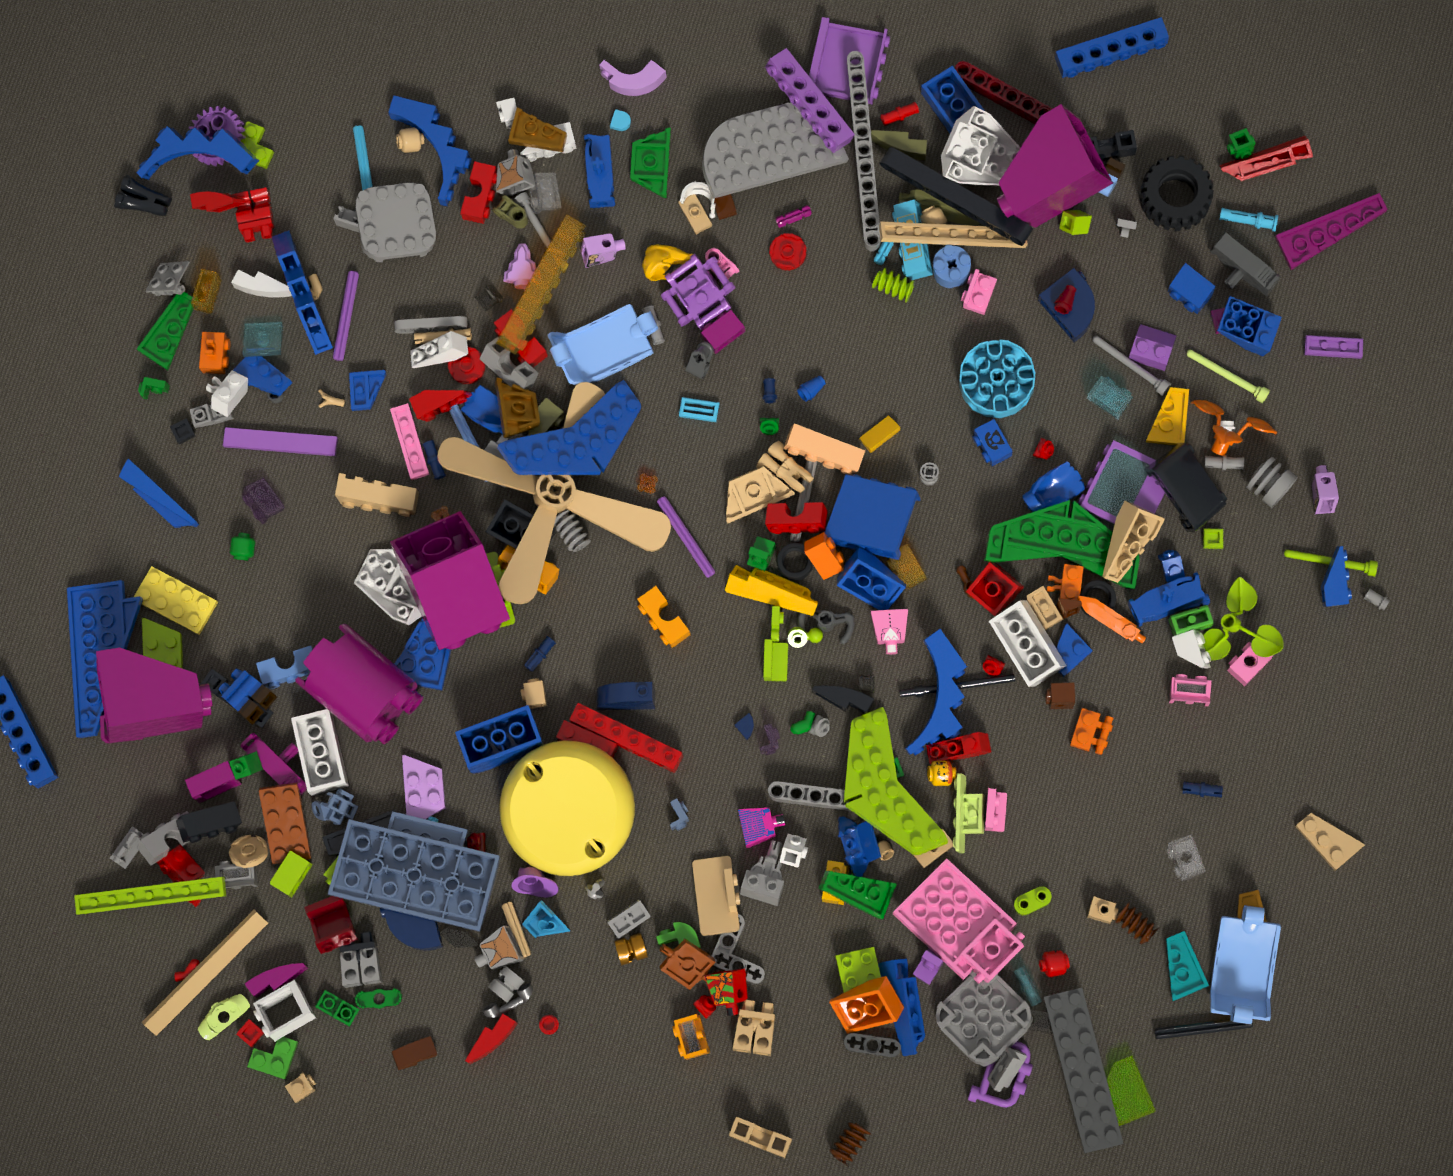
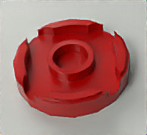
(787, 251)
(467, 368)

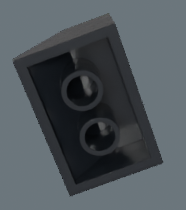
(510, 524)

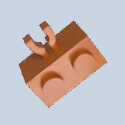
(214, 352)
(824, 555)
(1069, 584)

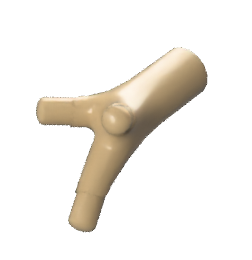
(329, 400)

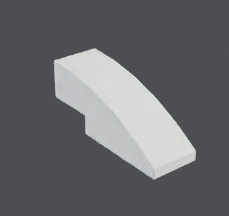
(260, 285)

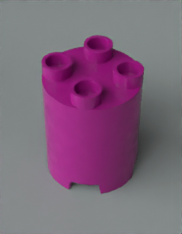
(359, 686)

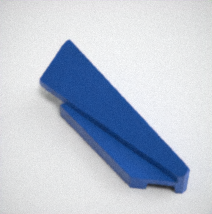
(155, 496)
(910, 1022)

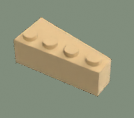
(376, 496)

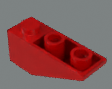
(432, 402)
(959, 747)

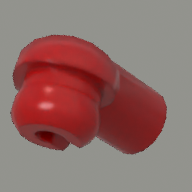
(180, 976)

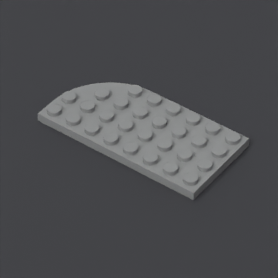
(764, 150)

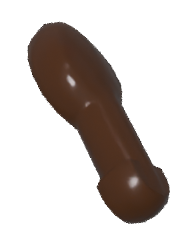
(961, 570)

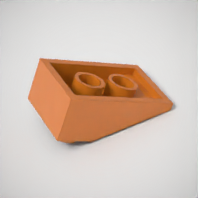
(868, 1005)

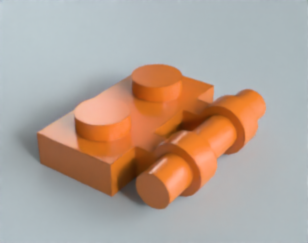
(1085, 730)

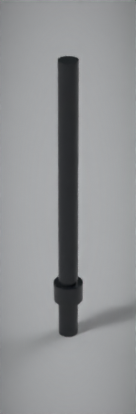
(919, 691)

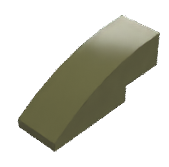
(899, 140)

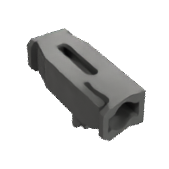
(1244, 265)

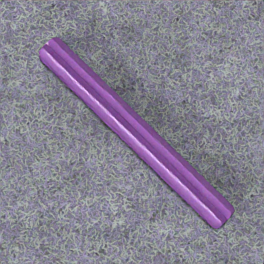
(345, 316)
(686, 537)

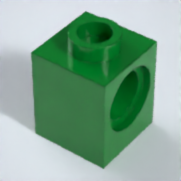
(246, 765)

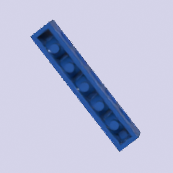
(1135, 34)
(46, 771)

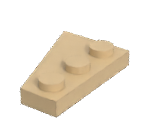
(1328, 840)

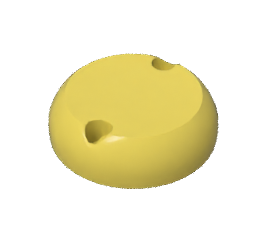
(566, 808)

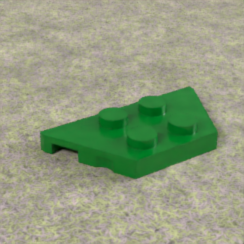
(651, 162)

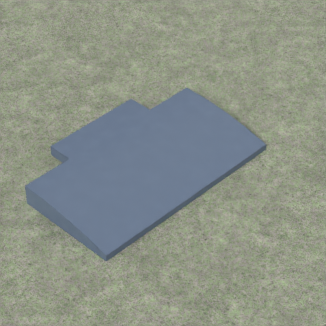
(415, 870)

